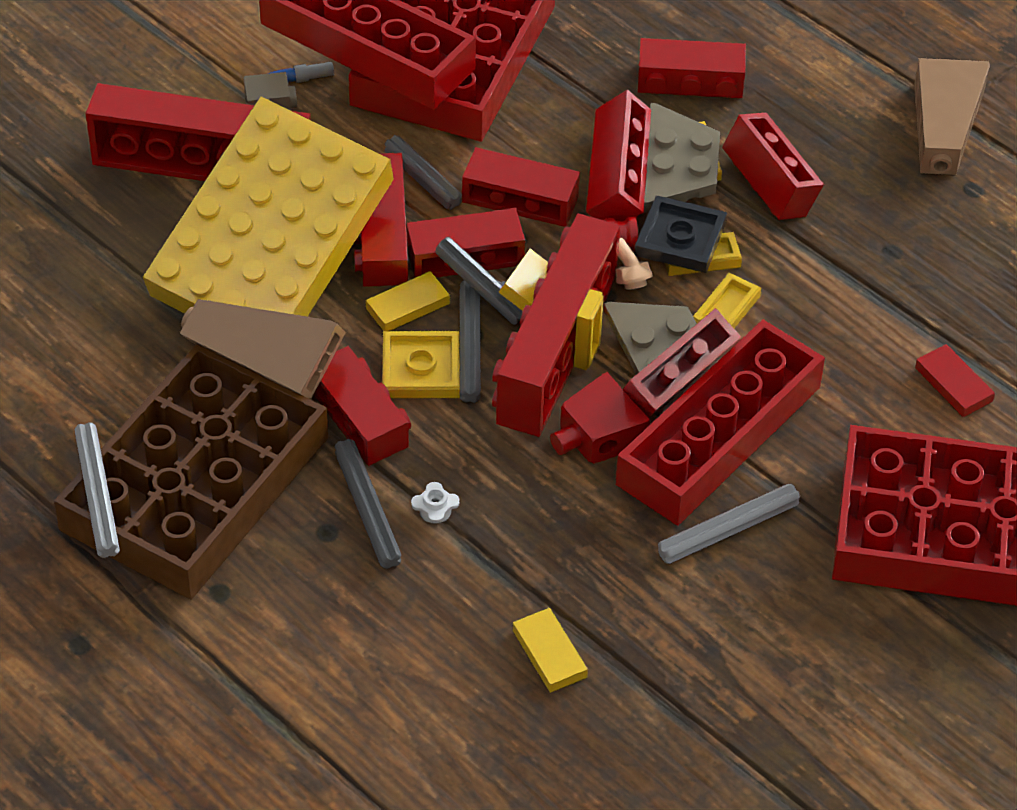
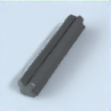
(424, 173)
(477, 278)

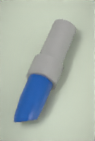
(303, 73)

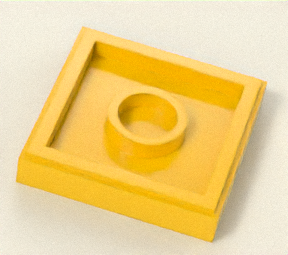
(421, 364)

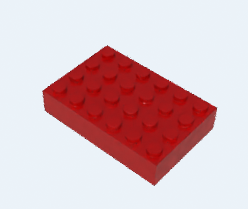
(504, 40)
(928, 515)

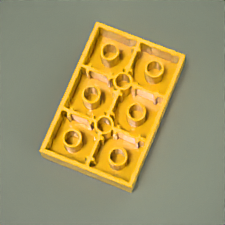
(271, 217)

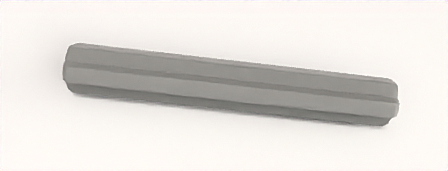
(97, 490)
(728, 523)

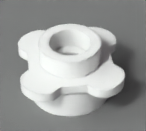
(435, 511)

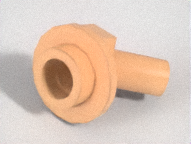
(633, 273)

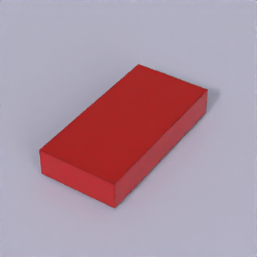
(954, 380)

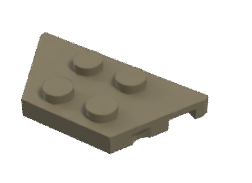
(680, 157)
(648, 331)

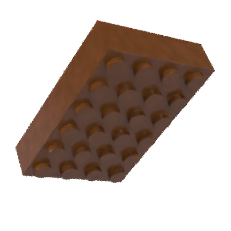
(197, 468)

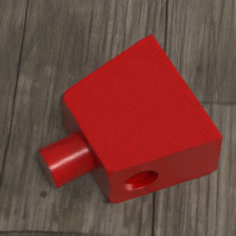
(599, 421)

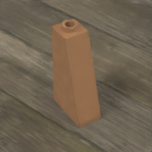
(946, 109)
(270, 343)

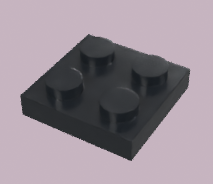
(680, 234)

